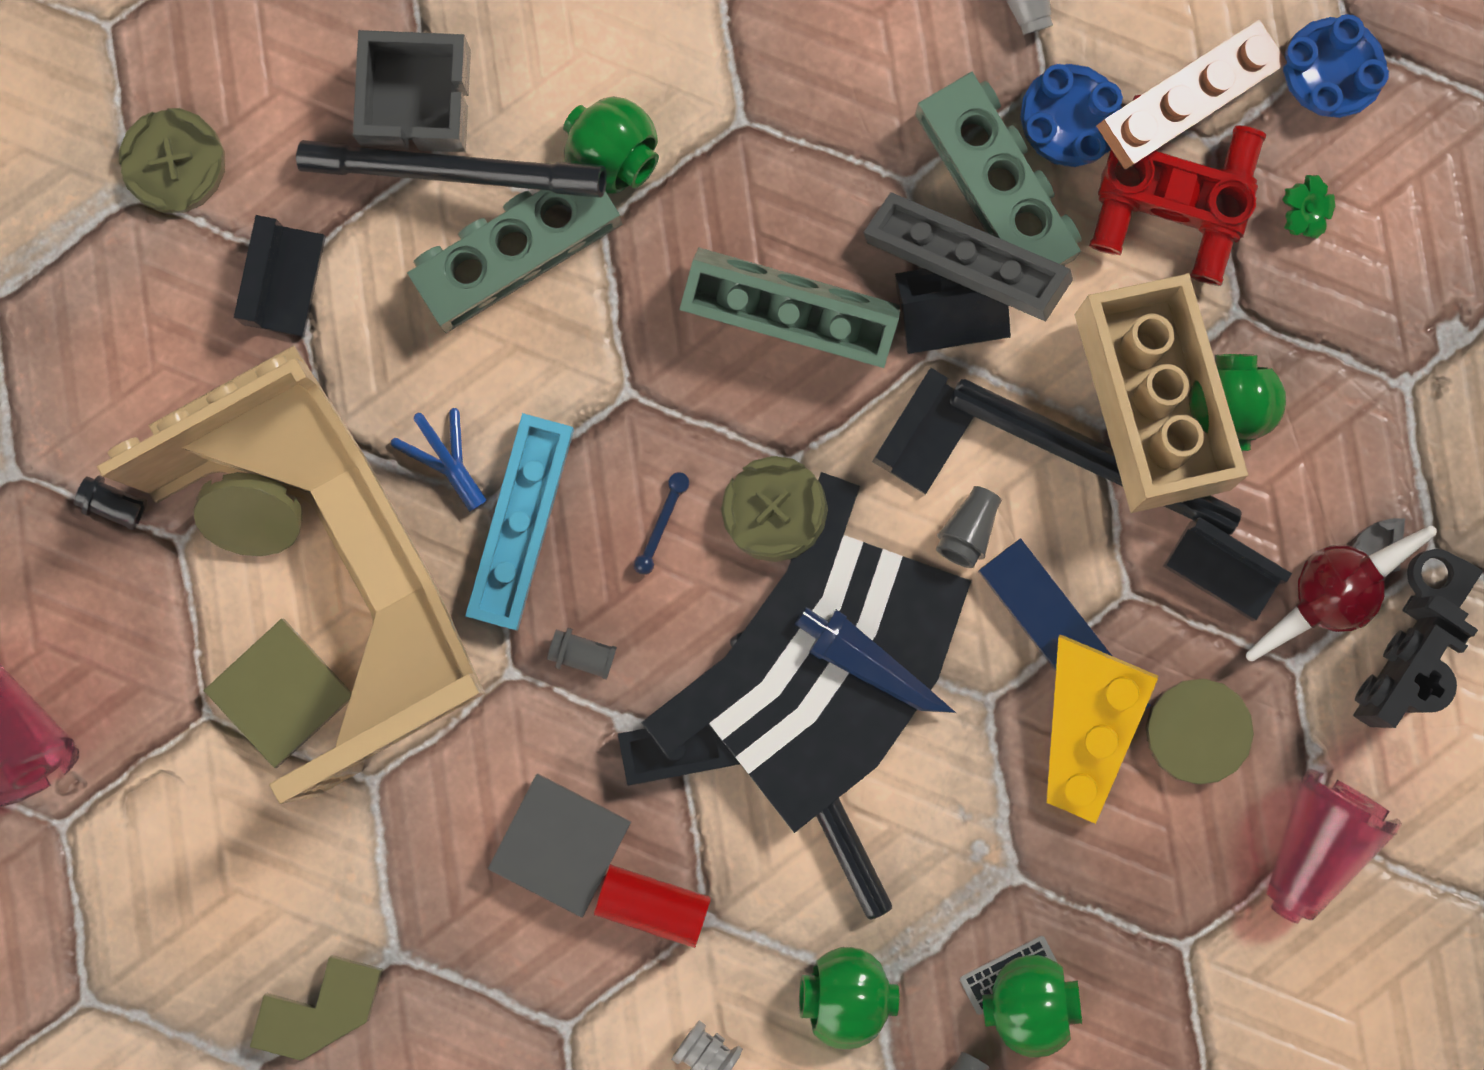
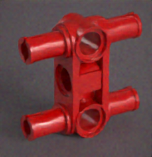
(1185, 195)

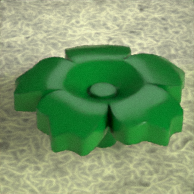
(1309, 207)

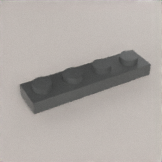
(968, 256)

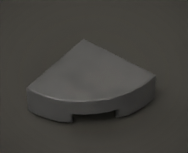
(1380, 536)

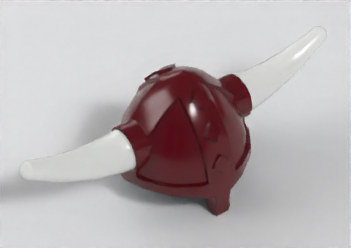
(1340, 590)

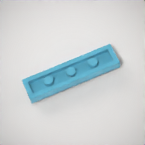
(520, 522)

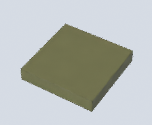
(279, 693)

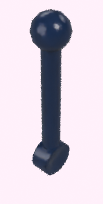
(678, 485)

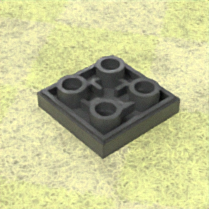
(559, 845)

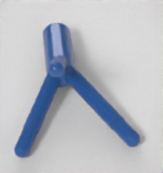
(449, 464)

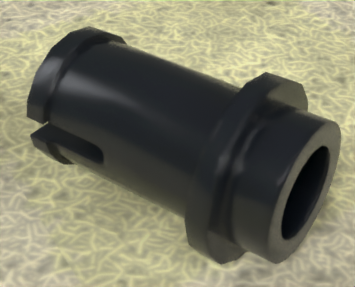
(109, 502)

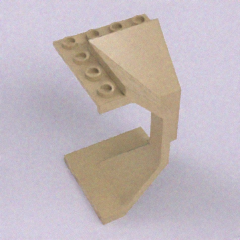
(287, 430)

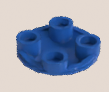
(1335, 66)
(1063, 113)

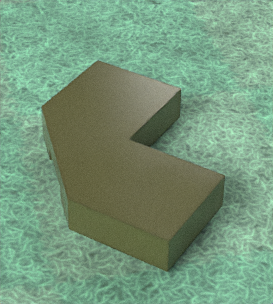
(301, 1028)

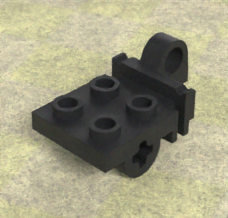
(1419, 650)

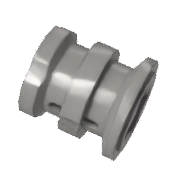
(706, 1051)

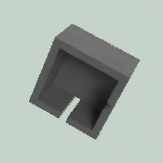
(411, 90)

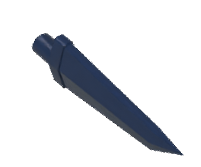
(857, 654)

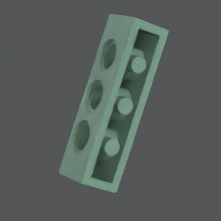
(976, 103)
(503, 274)
(790, 307)

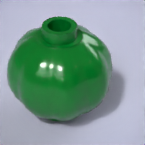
(616, 136)
(1252, 394)
(847, 998)
(1033, 1006)

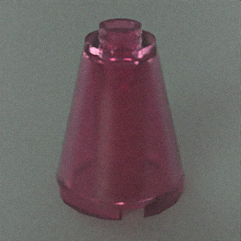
(29, 744)
(1325, 846)

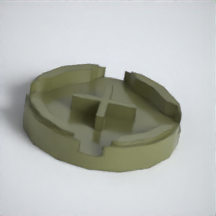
(172, 160)
(774, 509)
(248, 514)
(1199, 731)

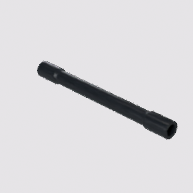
(557, 177)

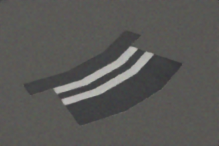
(796, 718)

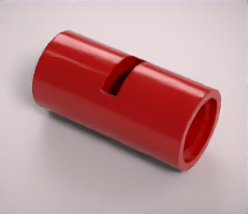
(652, 906)

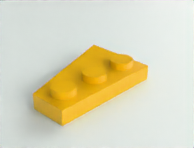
(1092, 725)

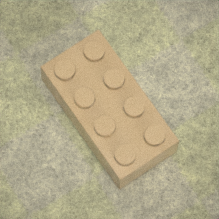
(1143, 358)

